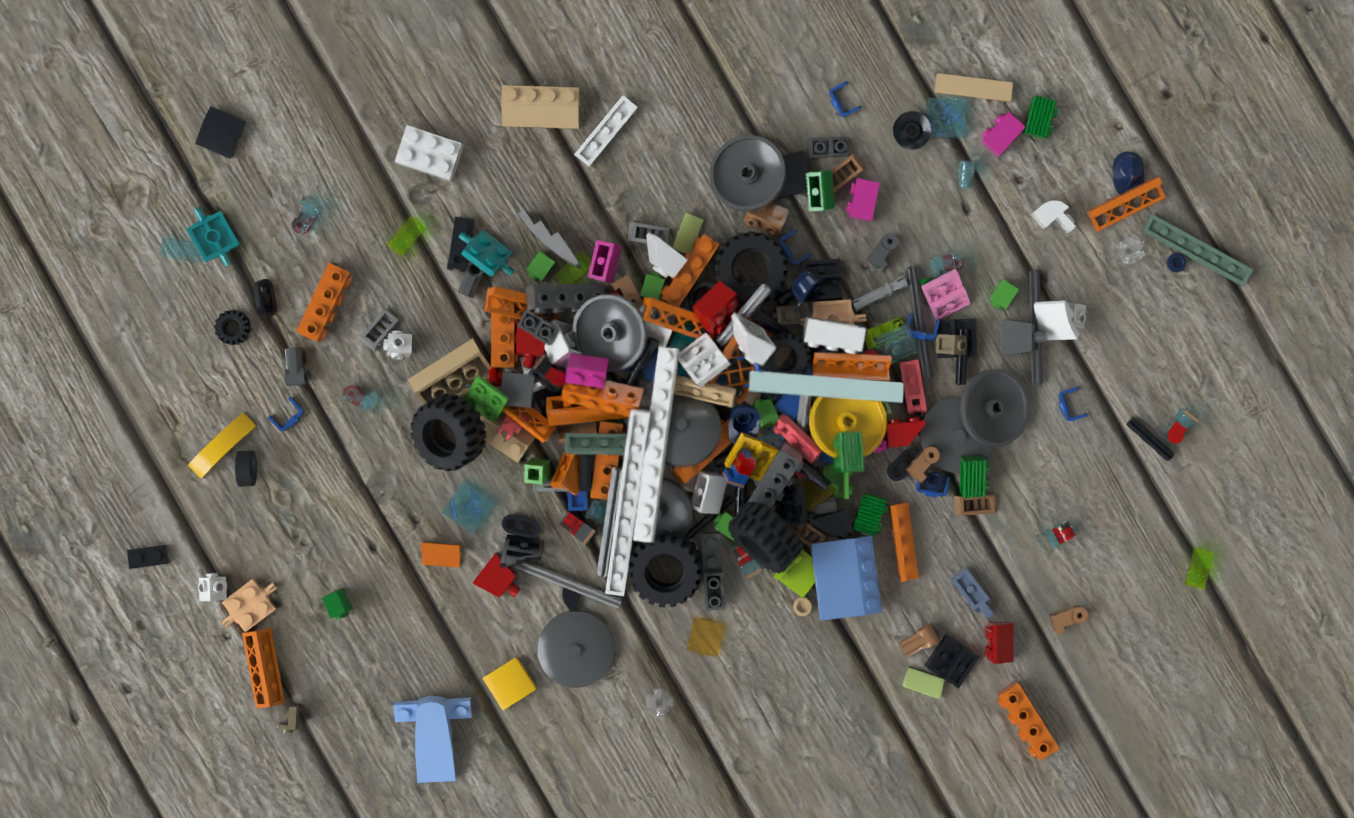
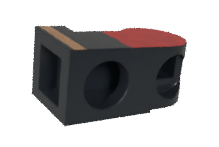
(547, 375)

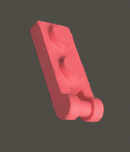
(913, 386)
(797, 438)

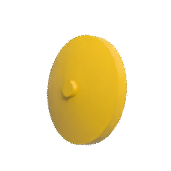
(838, 415)

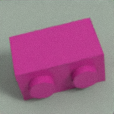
(1002, 134)
(863, 199)
(604, 261)
(586, 370)

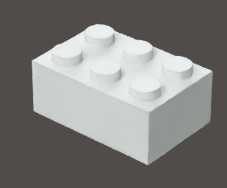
(429, 153)
(833, 335)

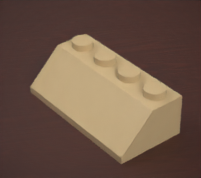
(540, 107)
(451, 373)
(515, 446)

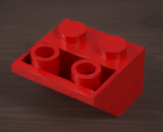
(716, 309)
(903, 433)
(1000, 642)

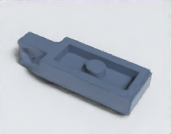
(972, 592)

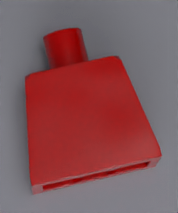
(529, 347)
(497, 579)

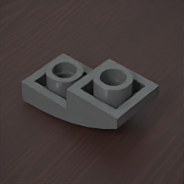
(828, 147)
(538, 327)

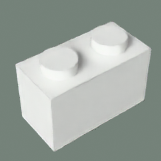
(708, 492)

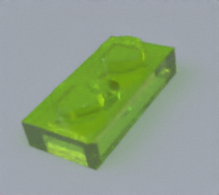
(406, 236)
(570, 274)
(1199, 568)

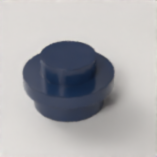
(1176, 262)
(934, 481)

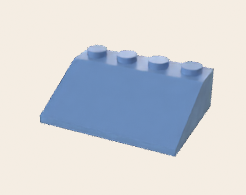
(846, 577)

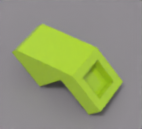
(881, 329)

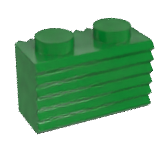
(1040, 117)
(820, 190)
(849, 452)
(973, 476)
(869, 514)
(337, 604)

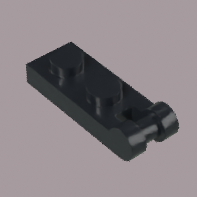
(458, 245)

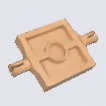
(835, 311)
(249, 605)

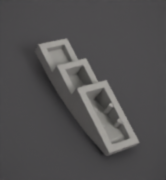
(554, 242)

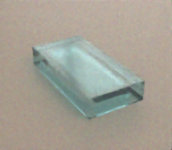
(179, 250)

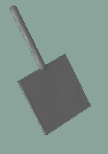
(517, 388)

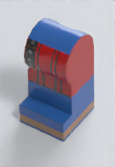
(740, 469)

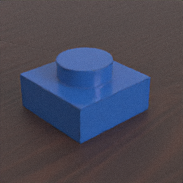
(577, 502)

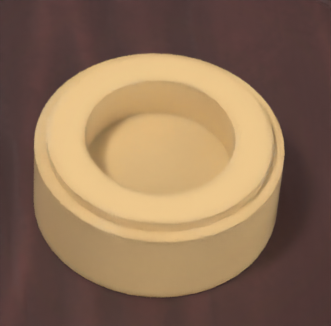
(802, 606)

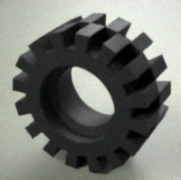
(221, 331)

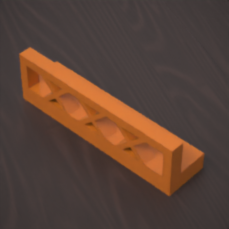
(1126, 197)
(511, 296)
(679, 313)
(851, 367)
(537, 425)
(903, 541)
(266, 668)

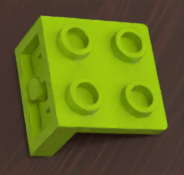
(799, 575)

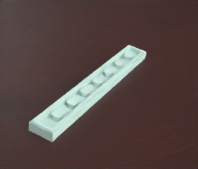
(826, 387)

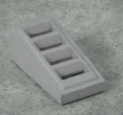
(632, 231)
(374, 325)

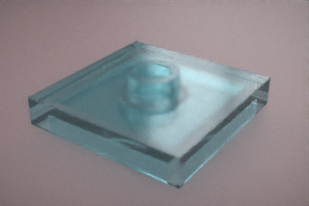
(896, 343)

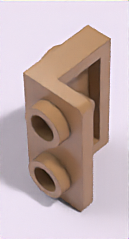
(768, 219)

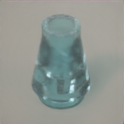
(965, 173)

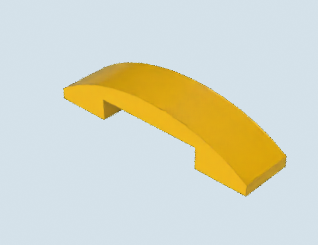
(221, 445)

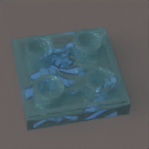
(947, 117)
(468, 507)

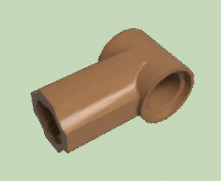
(923, 638)

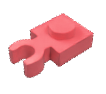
(511, 426)

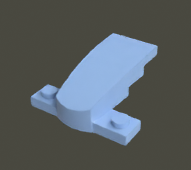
(433, 734)

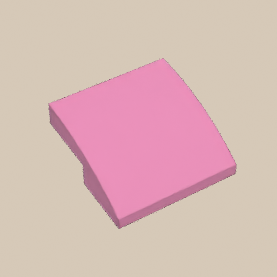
(946, 294)

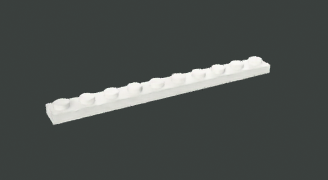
(656, 444)
(627, 502)

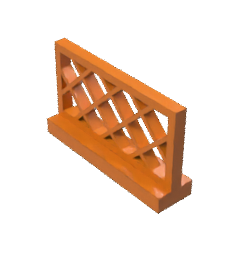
(727, 351)

